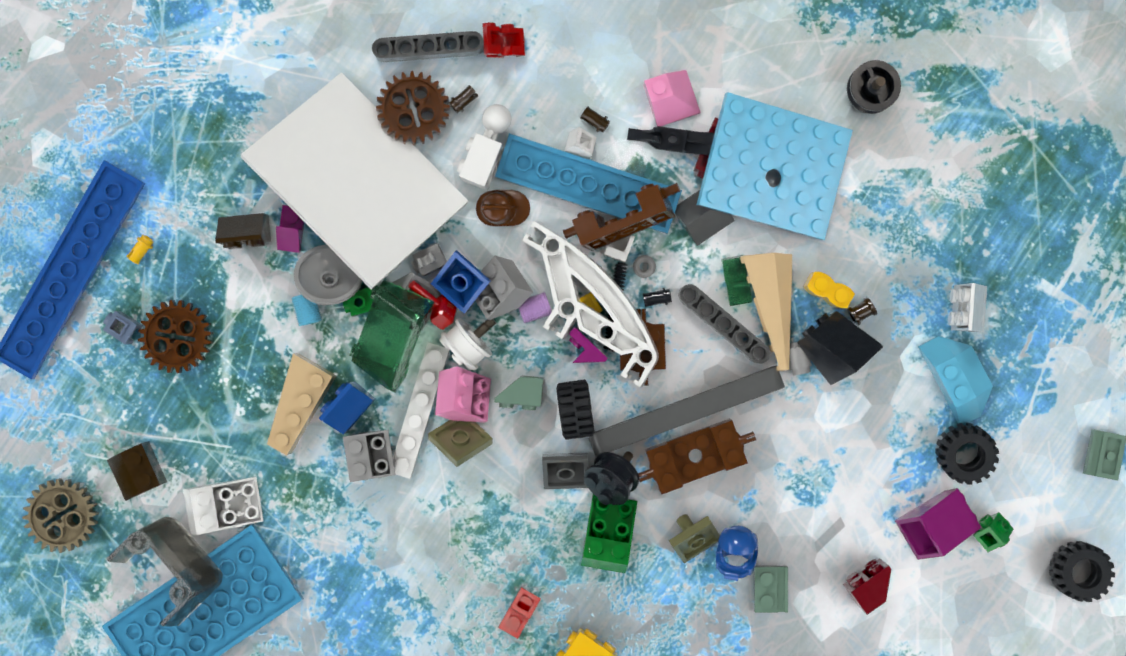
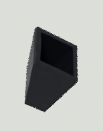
(837, 346)

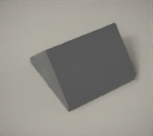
(701, 221)
(564, 470)

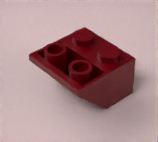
(870, 585)

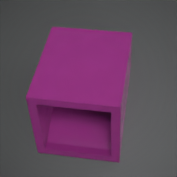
(938, 524)

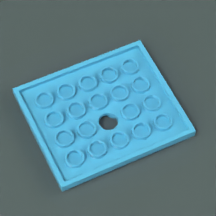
(761, 138)

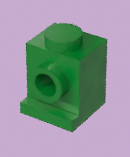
(350, 306)

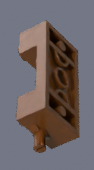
(596, 233)
(719, 447)

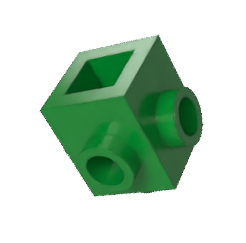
(993, 531)

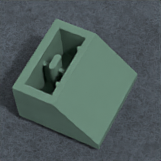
(523, 391)

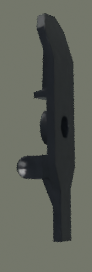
(687, 141)

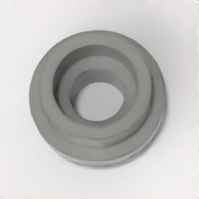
(647, 259)

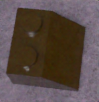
(136, 470)

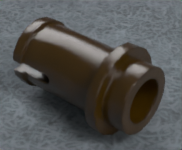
(463, 99)
(595, 119)

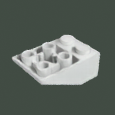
(968, 307)
(223, 505)

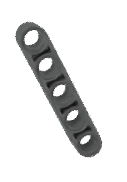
(418, 42)
(734, 328)

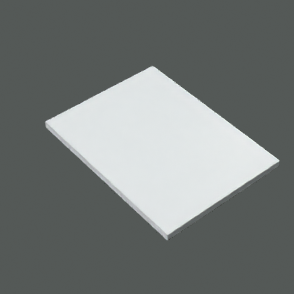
(353, 181)

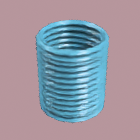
(306, 311)

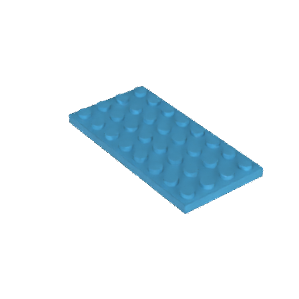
(249, 597)

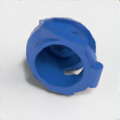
(740, 542)

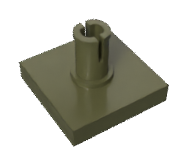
(460, 440)
(694, 537)

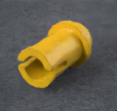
(143, 244)

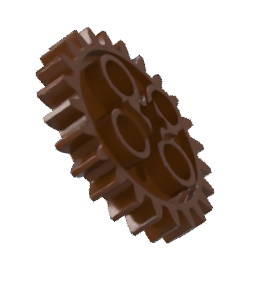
(394, 113)
(172, 356)

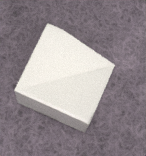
(580, 143)

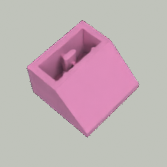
(463, 395)

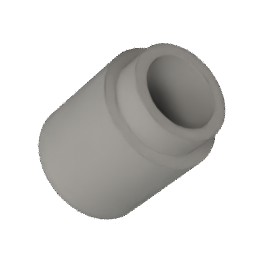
(798, 360)

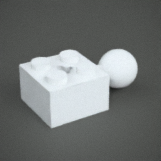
(484, 150)

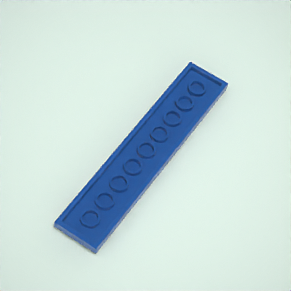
(69, 269)

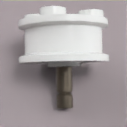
(467, 343)

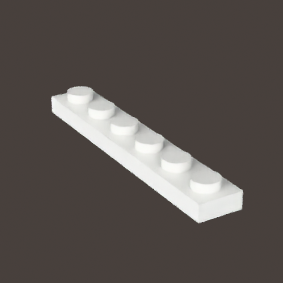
(419, 409)

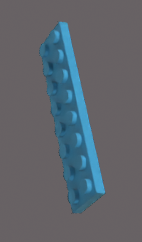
(575, 179)

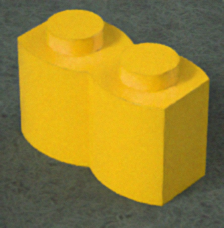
(823, 286)

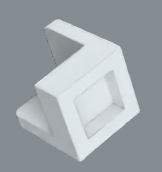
(620, 249)

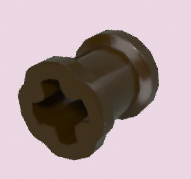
(862, 311)

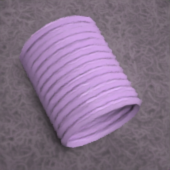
(535, 308)

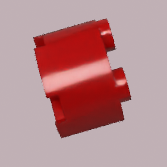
(503, 41)

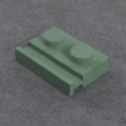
(1104, 454)
(770, 589)

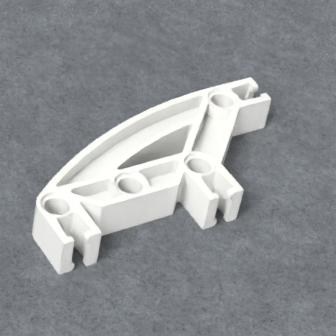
(628, 328)

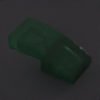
(735, 281)

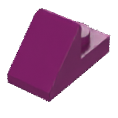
(290, 231)
(591, 353)

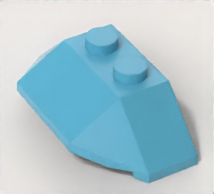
(958, 376)

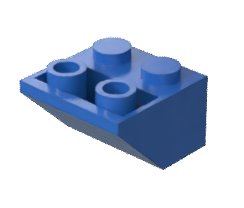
(347, 407)

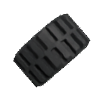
(575, 409)
(979, 466)
(1097, 581)

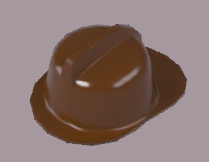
(502, 208)

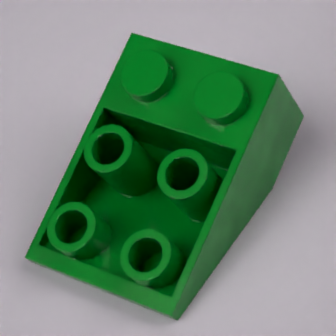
(609, 535)

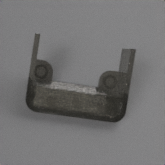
(183, 557)

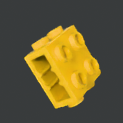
(585, 644)

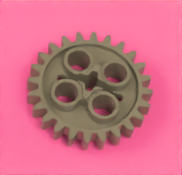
(50, 497)

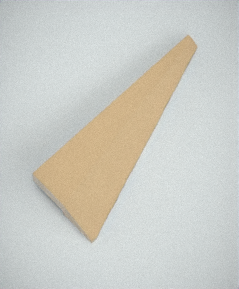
(772, 286)

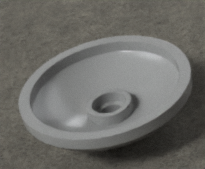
(319, 267)

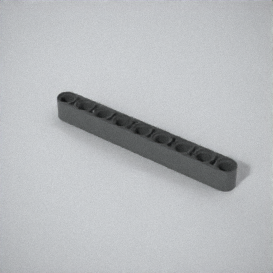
(686, 410)

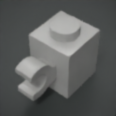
(429, 260)

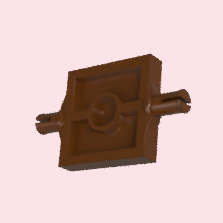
(657, 333)

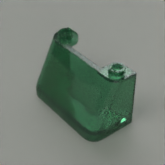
(390, 334)

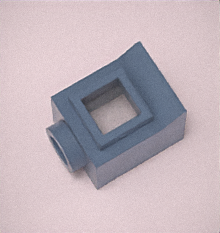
(121, 326)

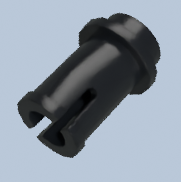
(657, 297)

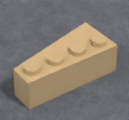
(300, 398)

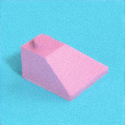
(671, 97)

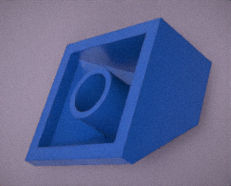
(460, 282)

